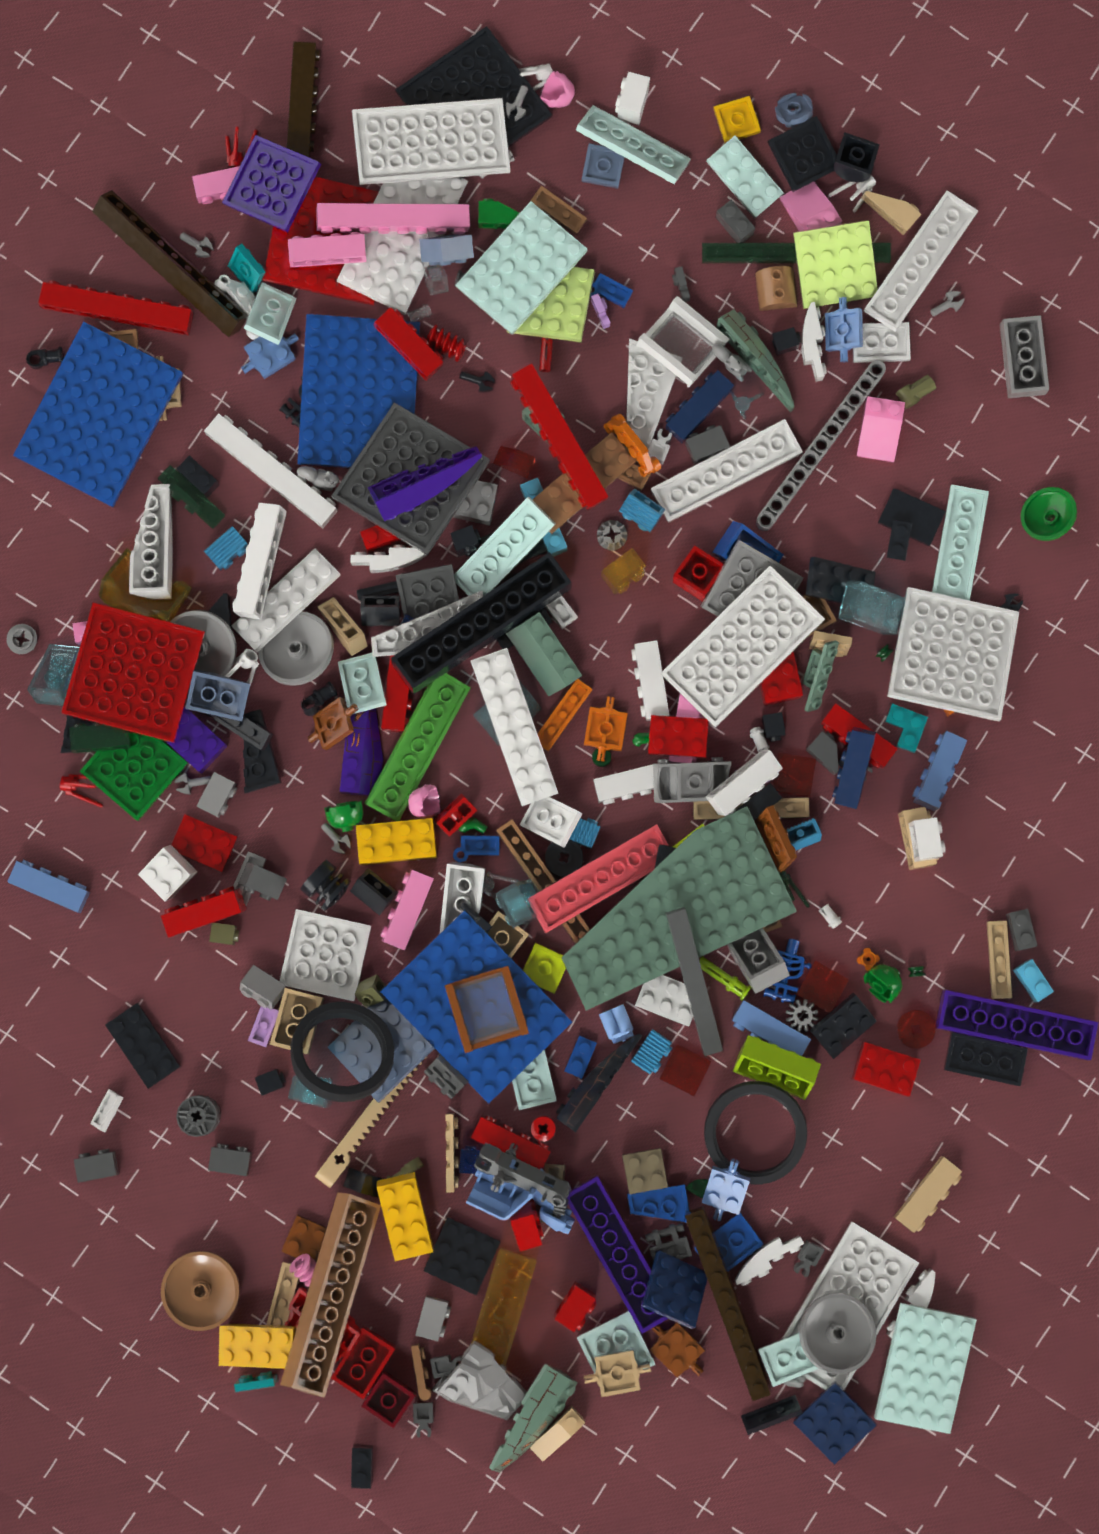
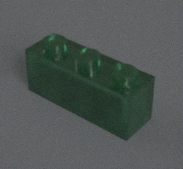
(98, 738)

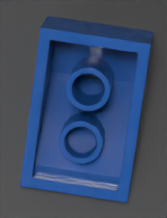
(739, 531)

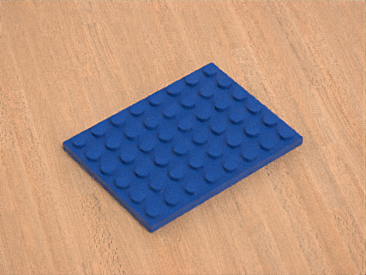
(348, 388)
(98, 414)
(421, 998)

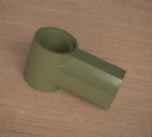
(913, 393)

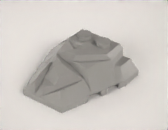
(482, 1384)

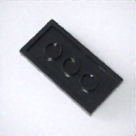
(829, 578)
(142, 1045)
(985, 1059)

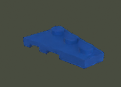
(662, 1203)

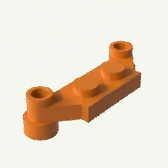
(635, 446)

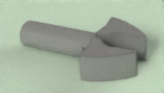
(517, 104)
(197, 244)
(948, 304)
(191, 782)
(335, 837)

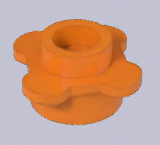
(868, 954)

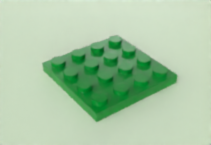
(135, 775)

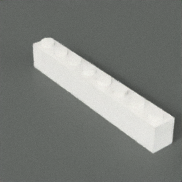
(271, 471)

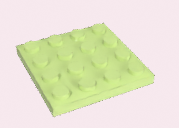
(835, 263)
(563, 310)

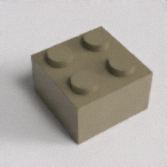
(644, 1171)

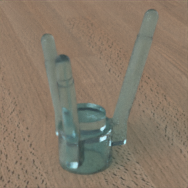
(743, 403)

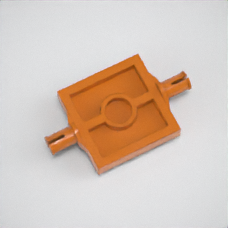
(605, 729)

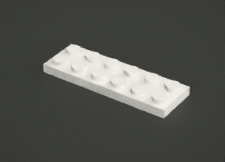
(288, 599)

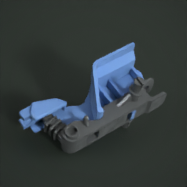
(509, 1183)

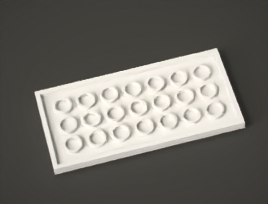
(431, 141)
(393, 258)
(742, 646)
(865, 1270)

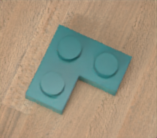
(910, 722)

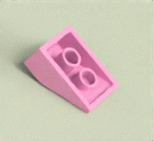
(810, 208)
(880, 429)

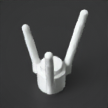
(542, 73)
(862, 188)
(246, 660)

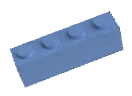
(48, 886)
(769, 1028)

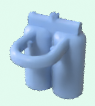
(617, 1024)

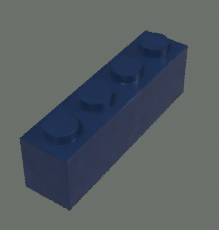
(699, 407)
(855, 767)

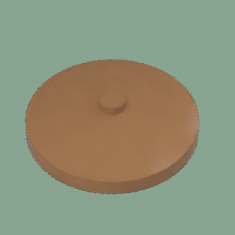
(200, 1290)

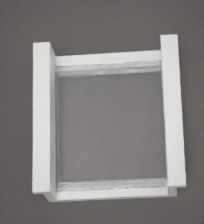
(682, 341)

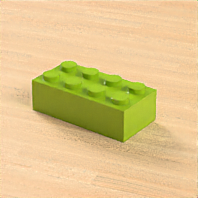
(777, 1066)

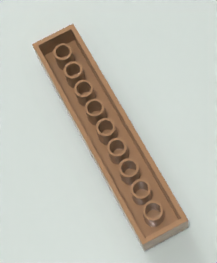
(330, 1295)

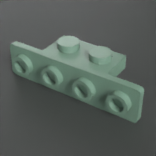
(818, 673)

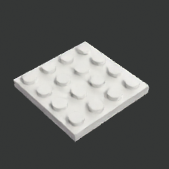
(325, 955)

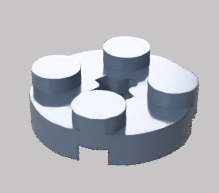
(790, 117)

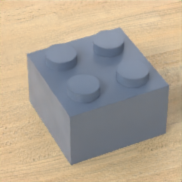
(446, 249)

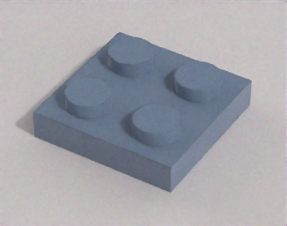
(602, 166)

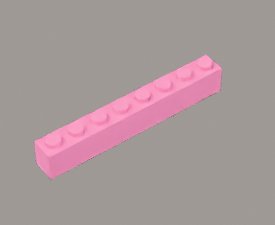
(392, 217)

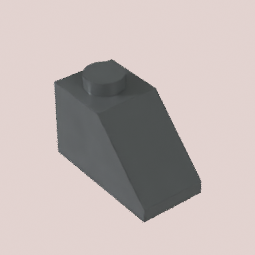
(825, 751)

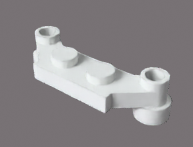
(240, 295)

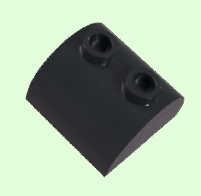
(855, 158)

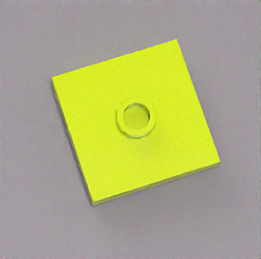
(545, 968)

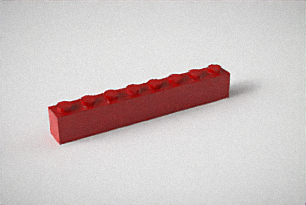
(116, 308)
(559, 436)

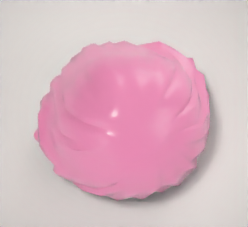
(557, 90)
(424, 802)

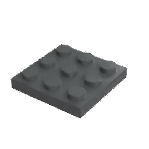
(426, 590)

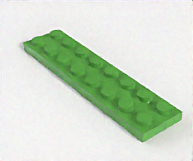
(417, 746)

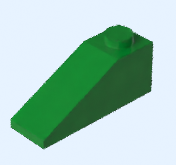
(495, 214)

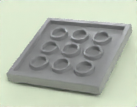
(738, 573)

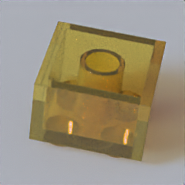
(624, 571)

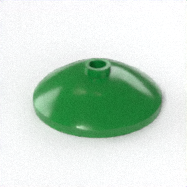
(1043, 506)

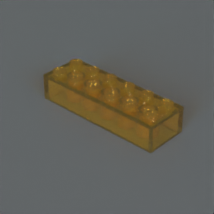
(504, 1303)

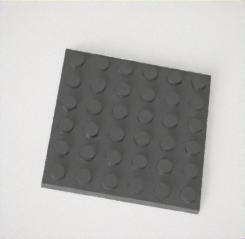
(403, 444)

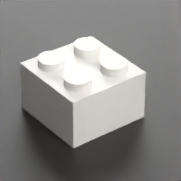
(633, 99)
(926, 839)
(167, 872)

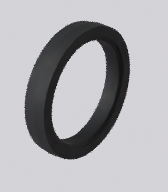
(353, 1012)
(775, 1092)

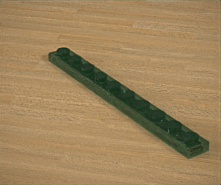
(770, 253)

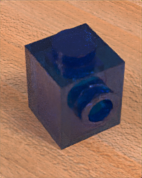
(468, 1158)

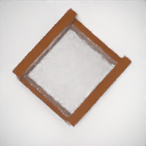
(486, 1009)

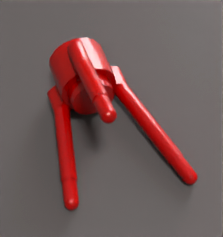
(235, 158)
(70, 784)

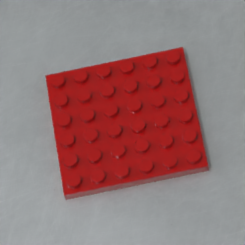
(321, 277)
(133, 672)

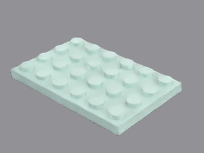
(521, 268)
(925, 1368)

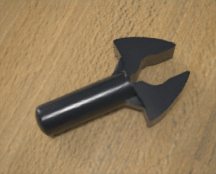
(478, 380)
(1009, 597)
(476, 917)

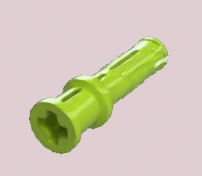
(731, 984)

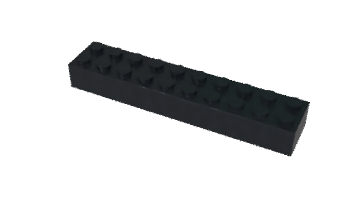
(481, 623)

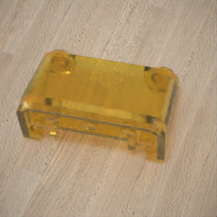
(115, 593)

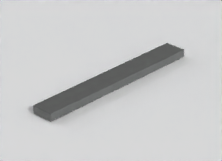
(694, 981)

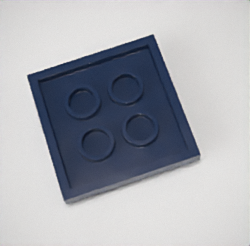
(675, 1289)
(834, 1423)

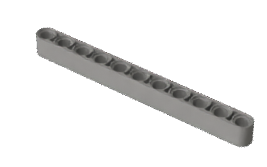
(823, 436)

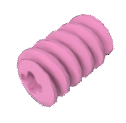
(303, 1268)

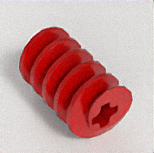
(447, 344)
(535, 1128)

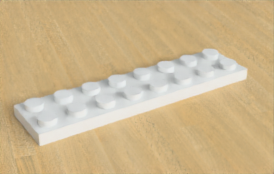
(920, 261)
(726, 470)
(514, 727)

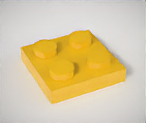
(737, 119)

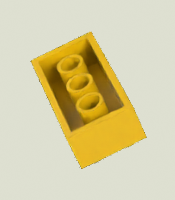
(396, 841)
(404, 1216)
(255, 1345)

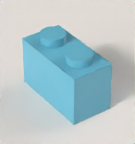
(1033, 980)

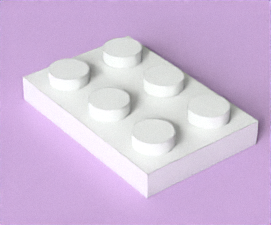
(883, 344)
(551, 820)
(666, 998)

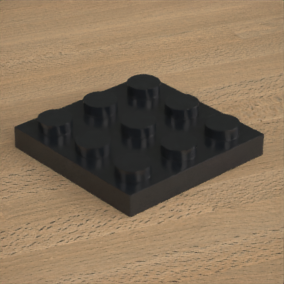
(803, 153)
(462, 1256)

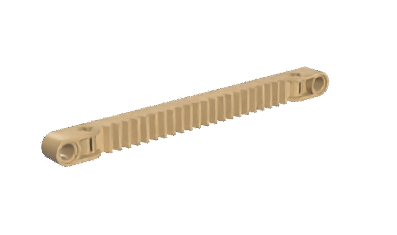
(331, 1169)

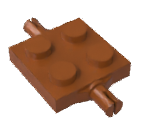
(333, 723)
(677, 1349)

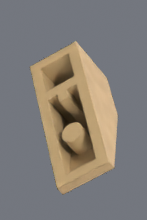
(895, 211)
(343, 626)
(558, 1433)

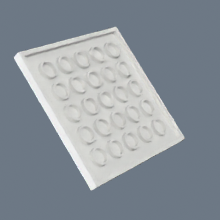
(953, 654)

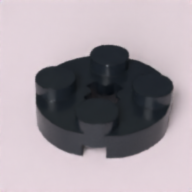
(561, 868)

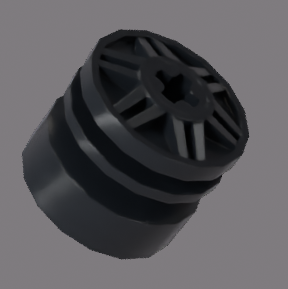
(325, 885)

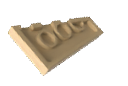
(452, 1143)

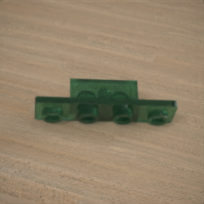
(193, 499)

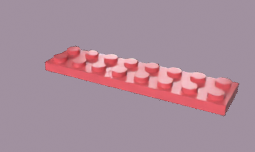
(597, 879)

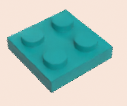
(246, 267)
(248, 1382)

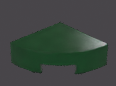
(698, 1187)

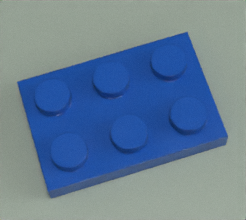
(736, 1240)

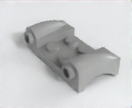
(688, 780)

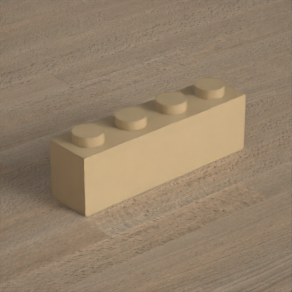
(927, 1194)

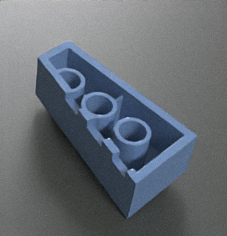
(939, 771)

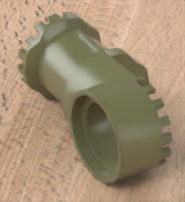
(409, 1167)

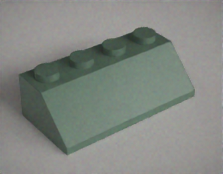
(543, 654)

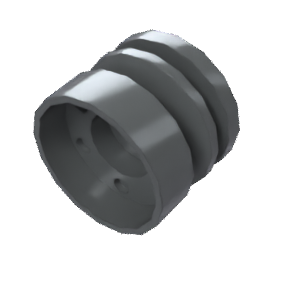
(208, 1110)

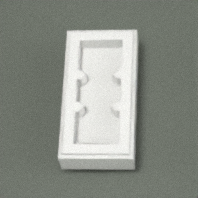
(106, 1110)

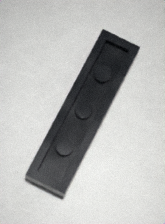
(247, 730)

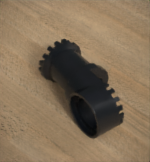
(46, 357)
(318, 698)

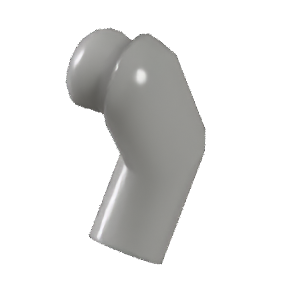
(796, 1382)

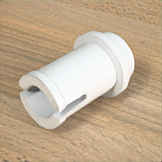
(759, 739)
(830, 916)

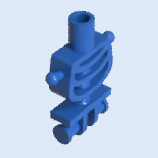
(790, 953)

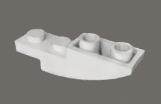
(812, 335)
(398, 558)
(759, 1262)
(918, 1295)

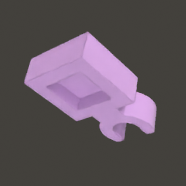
(600, 306)

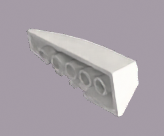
(153, 549)
(462, 885)

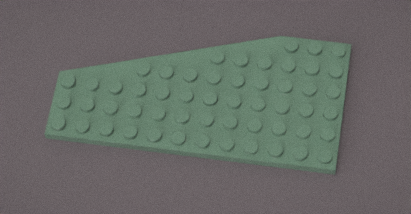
(721, 881)

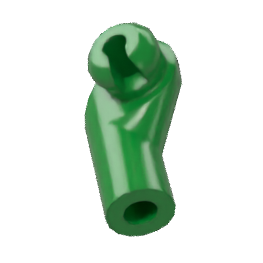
(641, 738)
(473, 823)

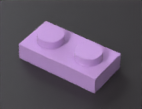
(263, 1026)

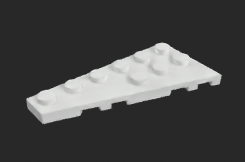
(647, 392)
(402, 636)

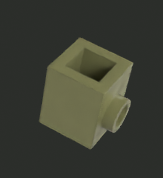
(369, 991)

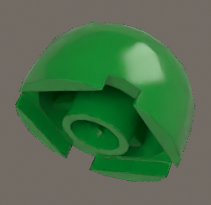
(345, 815)
(884, 981)

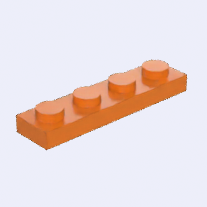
(563, 714)

